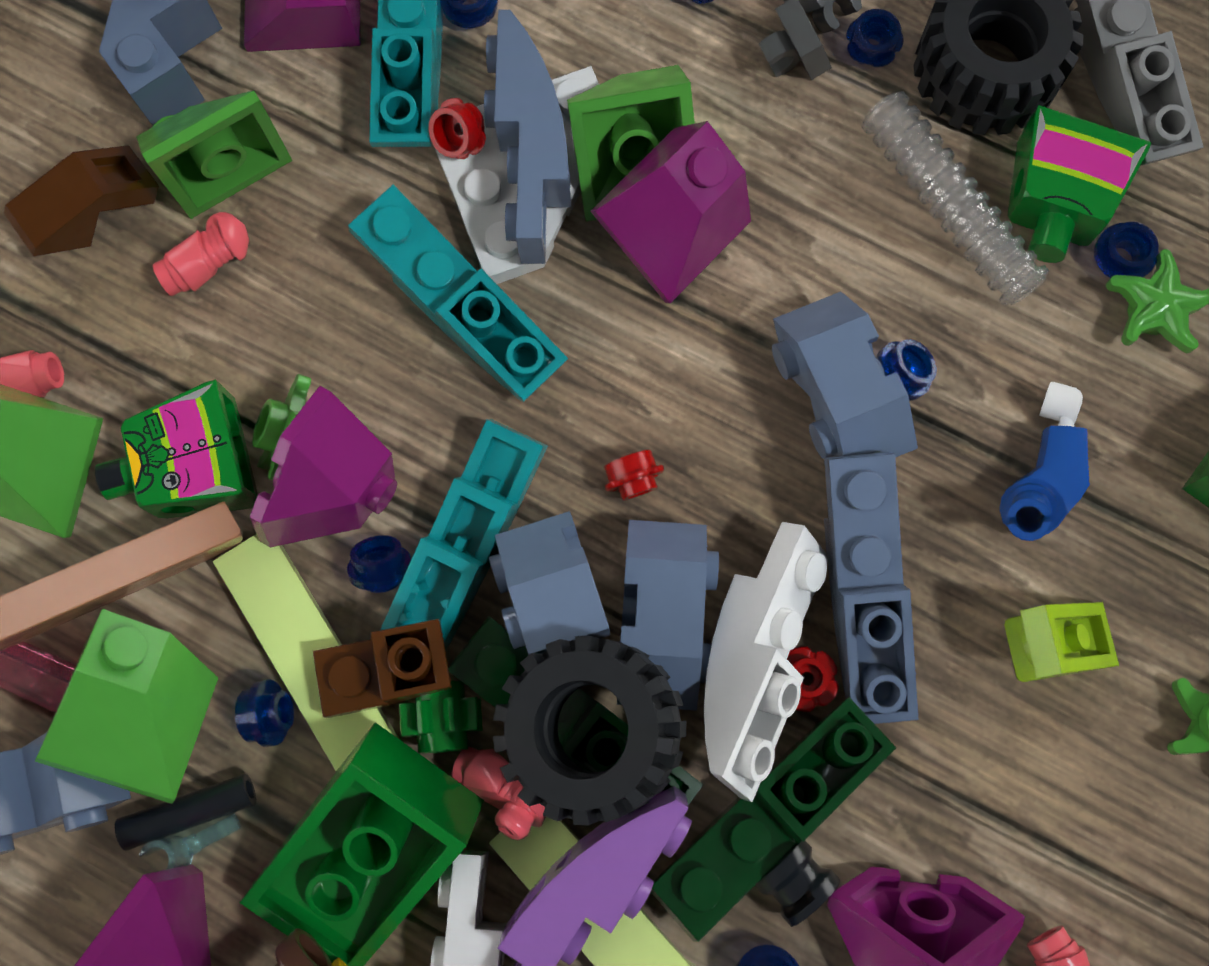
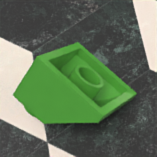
(622, 124)
(213, 150)
(44, 460)
(130, 709)

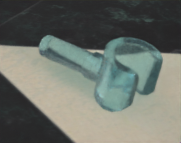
(181, 849)

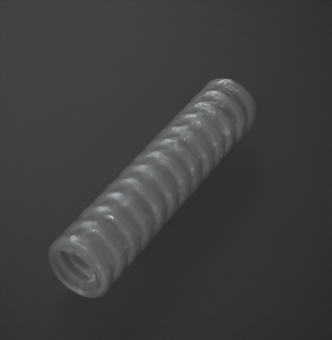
(954, 198)

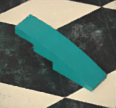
(457, 552)

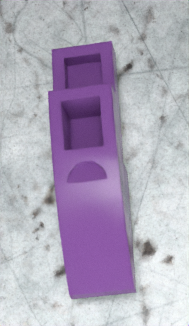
(595, 881)

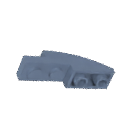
(531, 133)
(868, 588)

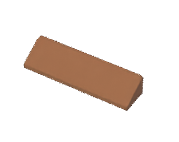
(116, 573)

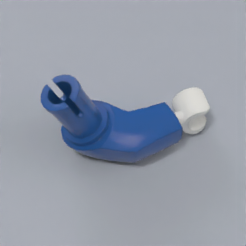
(1061, 475)

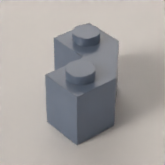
(144, 48)
(833, 360)
(547, 585)
(666, 600)
(45, 797)

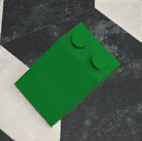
(366, 849)

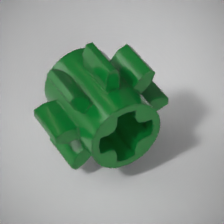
(441, 720)

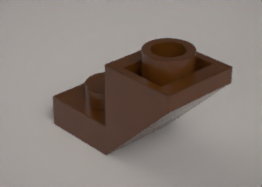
(65, 203)
(383, 670)

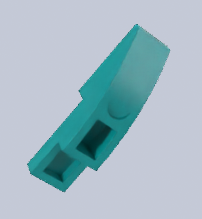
(405, 72)
(456, 295)

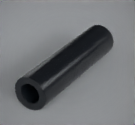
(185, 812)

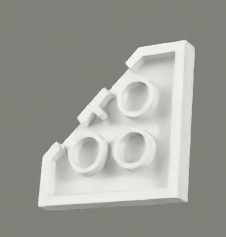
(483, 190)

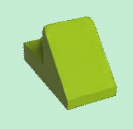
(1060, 640)

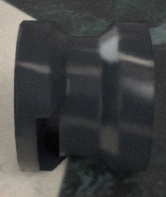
(798, 884)

